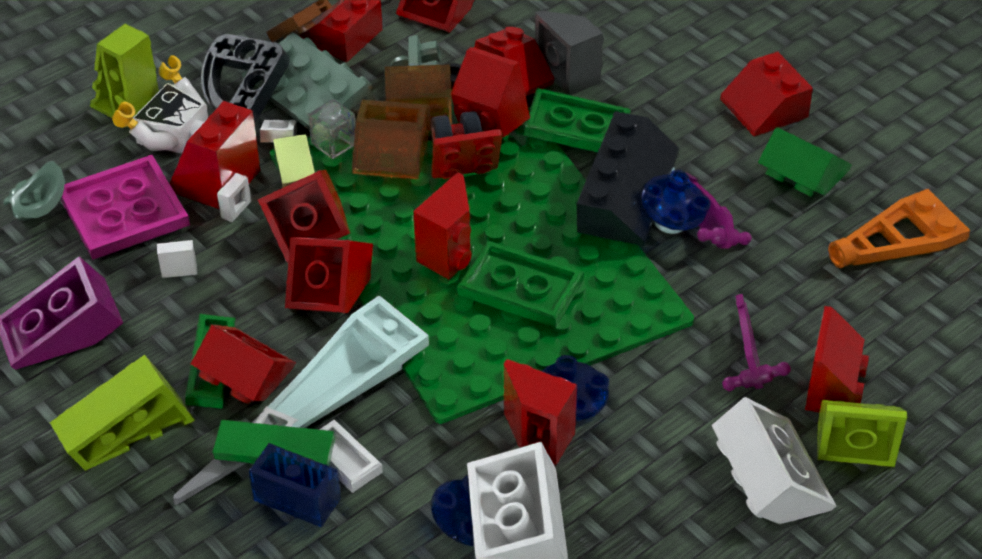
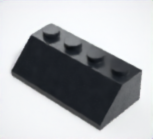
(627, 159)

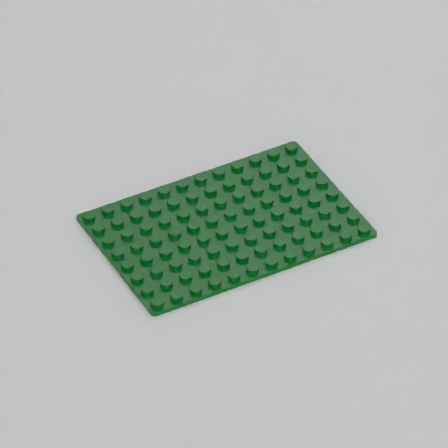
(522, 206)

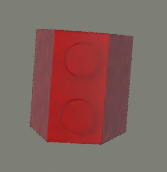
(216, 153)

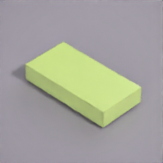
(293, 158)

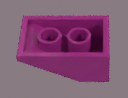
(59, 316)

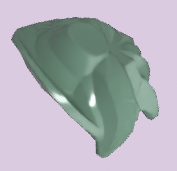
(38, 194)

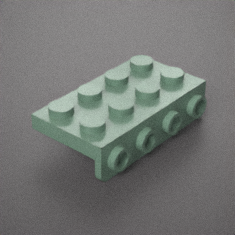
(314, 80)

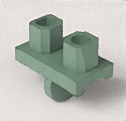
(419, 54)

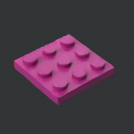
(123, 207)

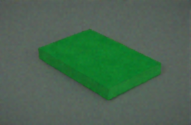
(569, 119)
(521, 283)

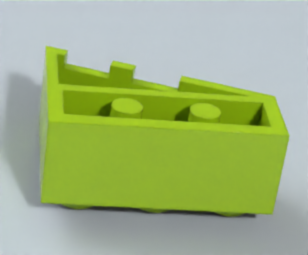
(124, 71)
(118, 413)

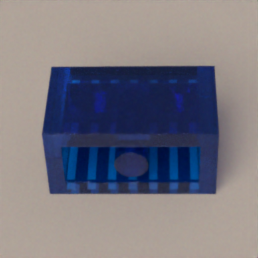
(295, 484)

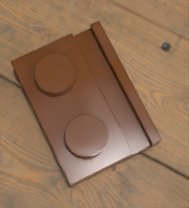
(299, 22)

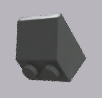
(570, 49)

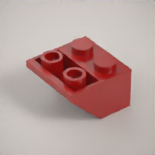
(539, 408)

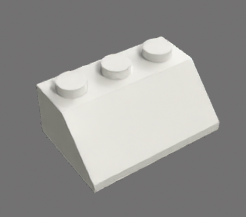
(771, 464)
(516, 506)

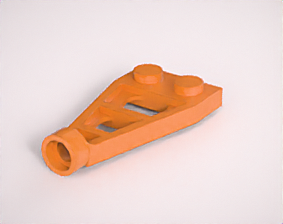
(924, 210)

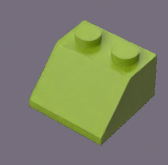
(860, 433)

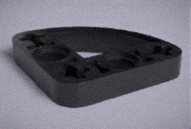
(265, 64)

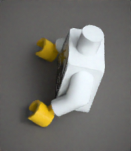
(169, 116)

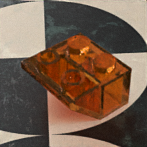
(421, 85)
(390, 139)

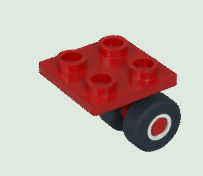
(463, 146)

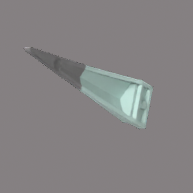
(355, 359)

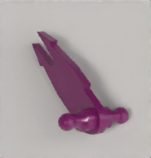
(718, 224)
(756, 374)

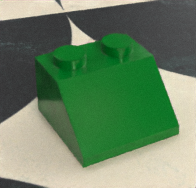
(803, 163)

